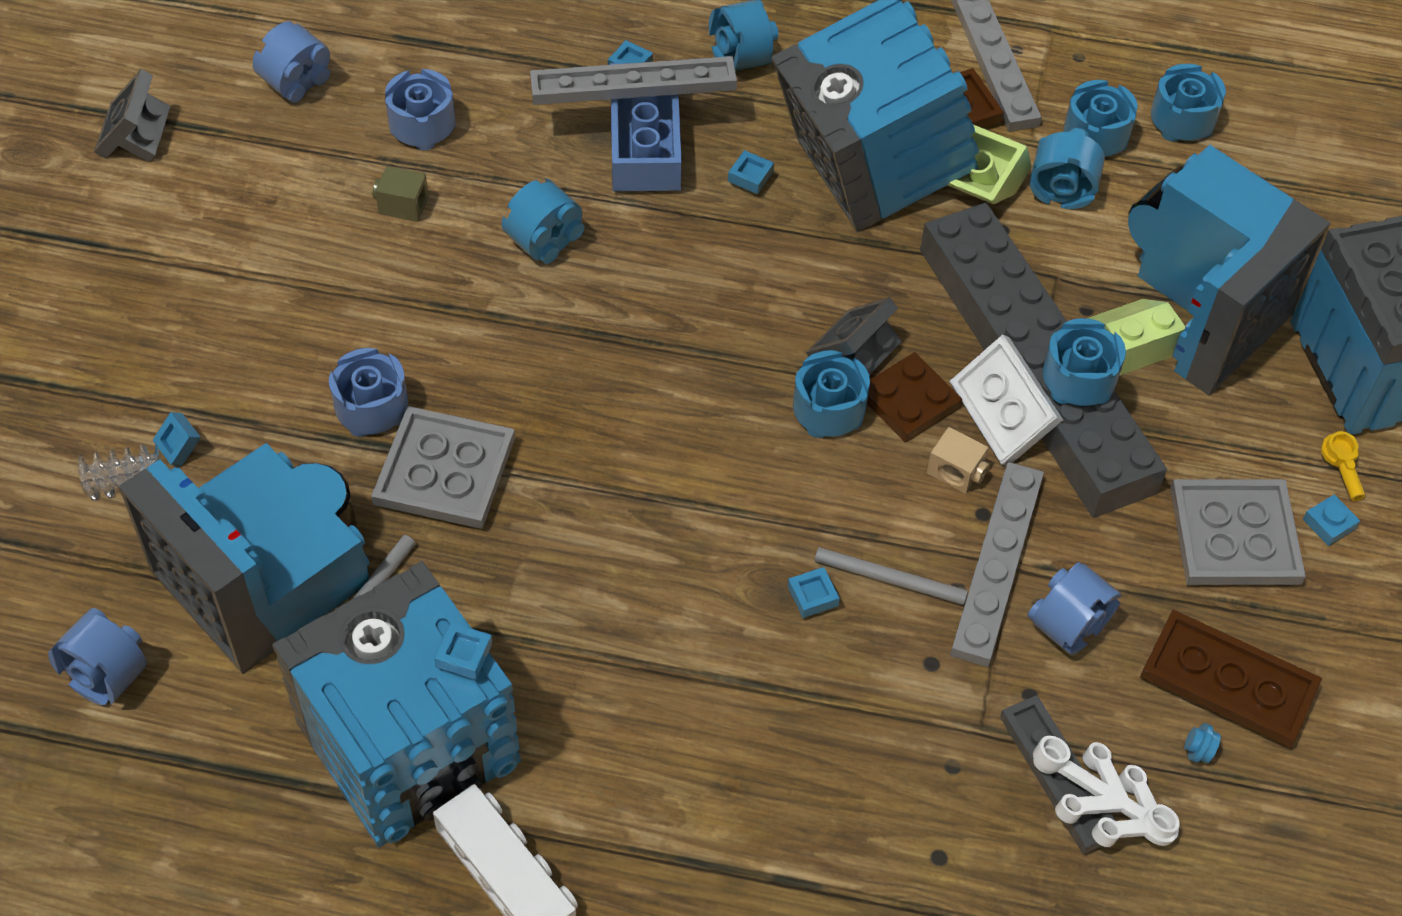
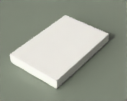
(1006, 400)

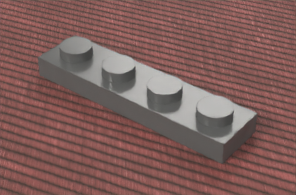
(1027, 726)

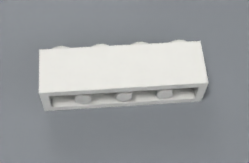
(498, 857)

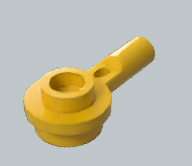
(1342, 451)

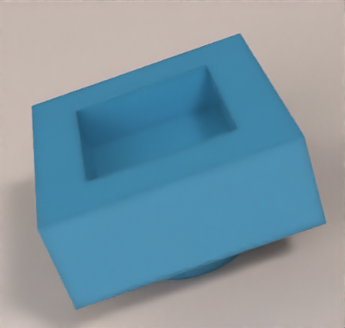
(630, 53)
(750, 172)
(176, 438)
(1331, 520)
(813, 592)
(463, 651)

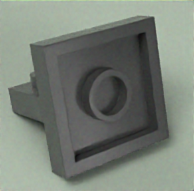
(133, 120)
(862, 334)

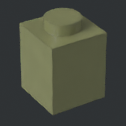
(401, 193)

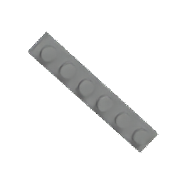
(998, 64)
(633, 80)
(997, 565)

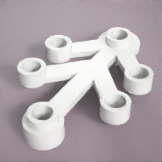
(1148, 818)

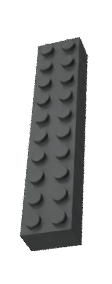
(999, 295)

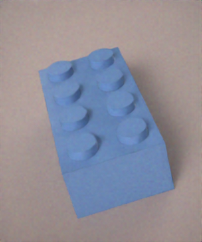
(646, 143)

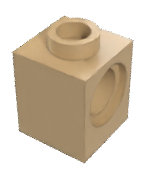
(958, 460)

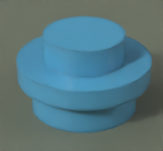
(1202, 743)

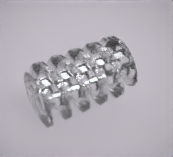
(109, 475)

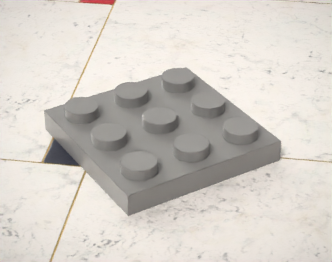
(444, 467)
(1237, 532)

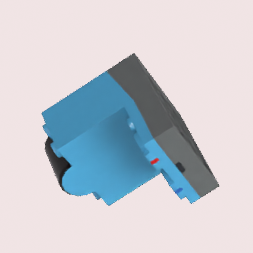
(1227, 255)
(250, 547)

